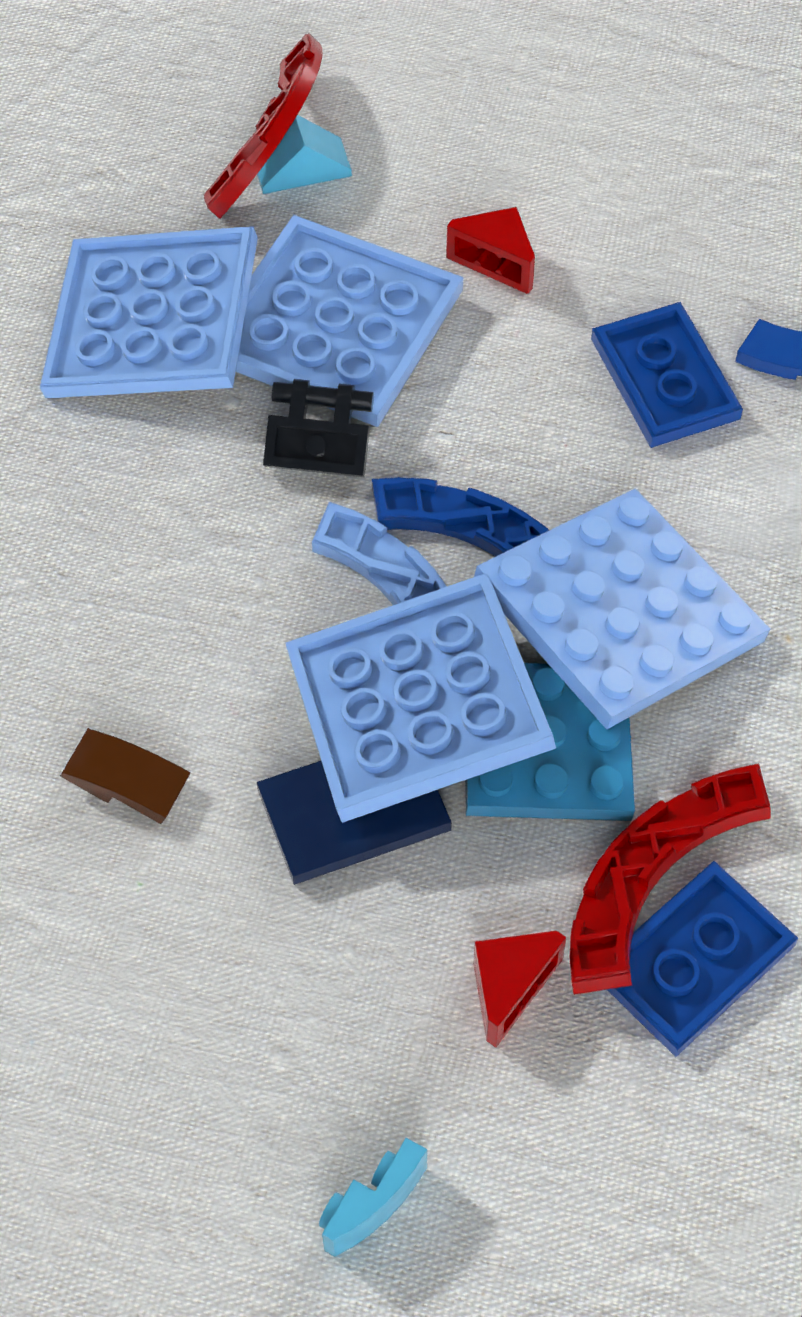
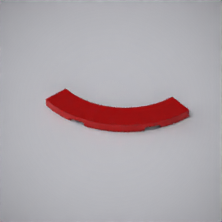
(296, 80)
(641, 857)

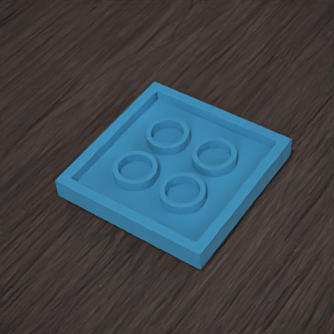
(580, 779)

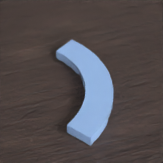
(375, 554)

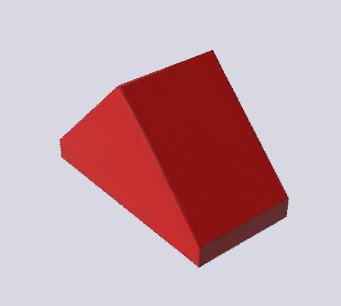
(493, 246)
(511, 975)

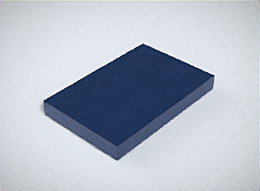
(317, 840)

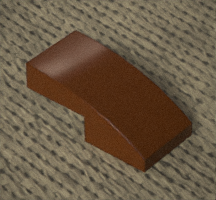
(125, 772)

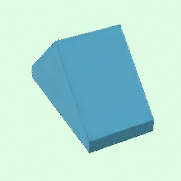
(304, 158)

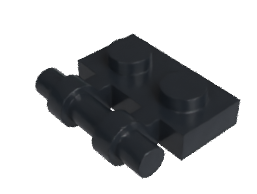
(318, 444)

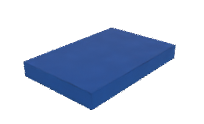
(666, 374)
(700, 957)

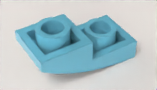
(363, 1210)

